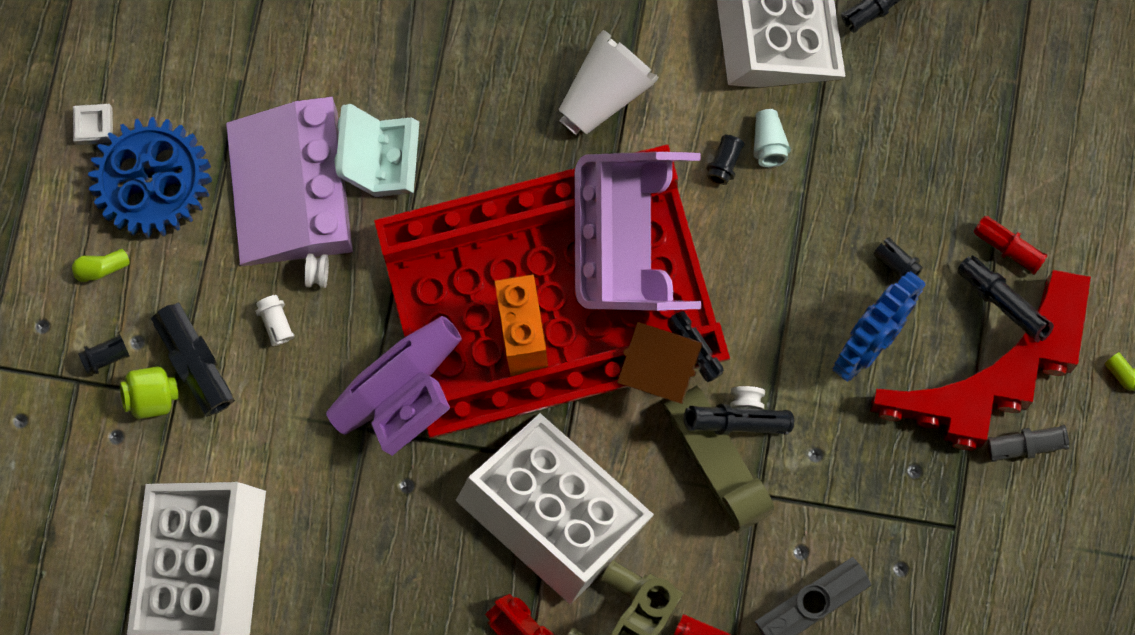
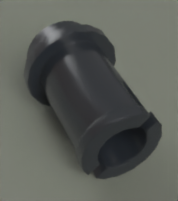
(723, 164)
(897, 259)
(103, 354)

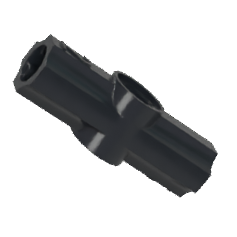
(192, 359)

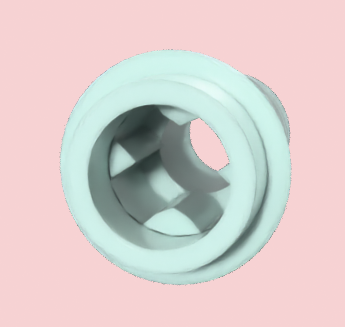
(770, 140)

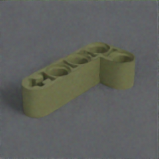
(736, 491)

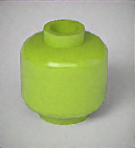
(148, 392)

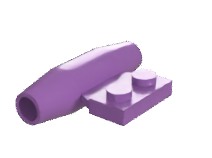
(399, 388)

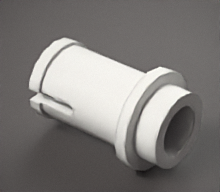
(274, 319)

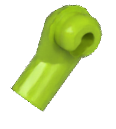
(97, 267)
(1122, 371)

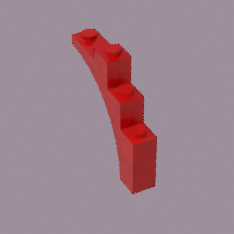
(1009, 382)

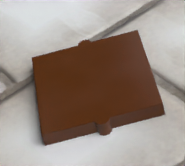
(660, 362)

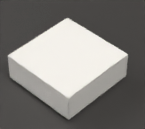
(92, 124)

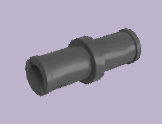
(1028, 443)

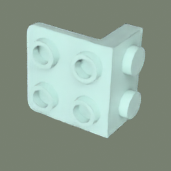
(376, 152)

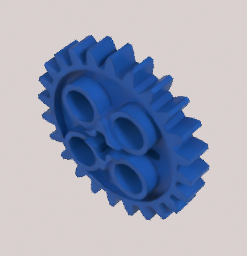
(155, 208)
(879, 326)

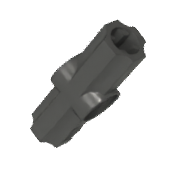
(834, 590)

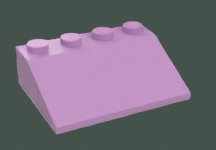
(288, 183)

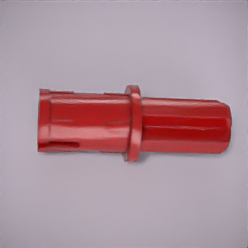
(1010, 244)

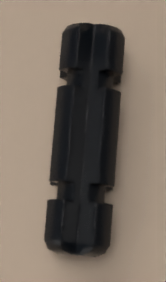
(710, 367)

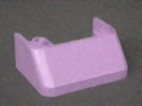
(616, 231)

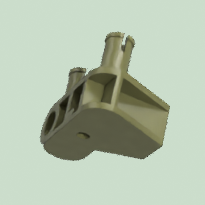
(640, 616)

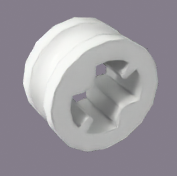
(316, 270)
(747, 397)

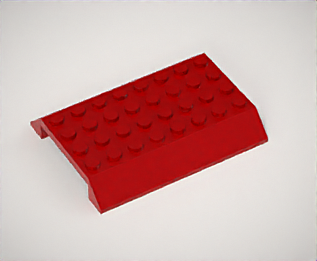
(454, 251)

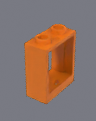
(521, 324)

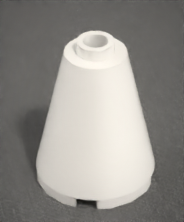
(604, 85)

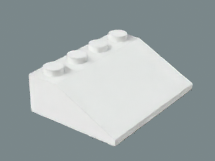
(780, 42)
(553, 507)
(197, 559)

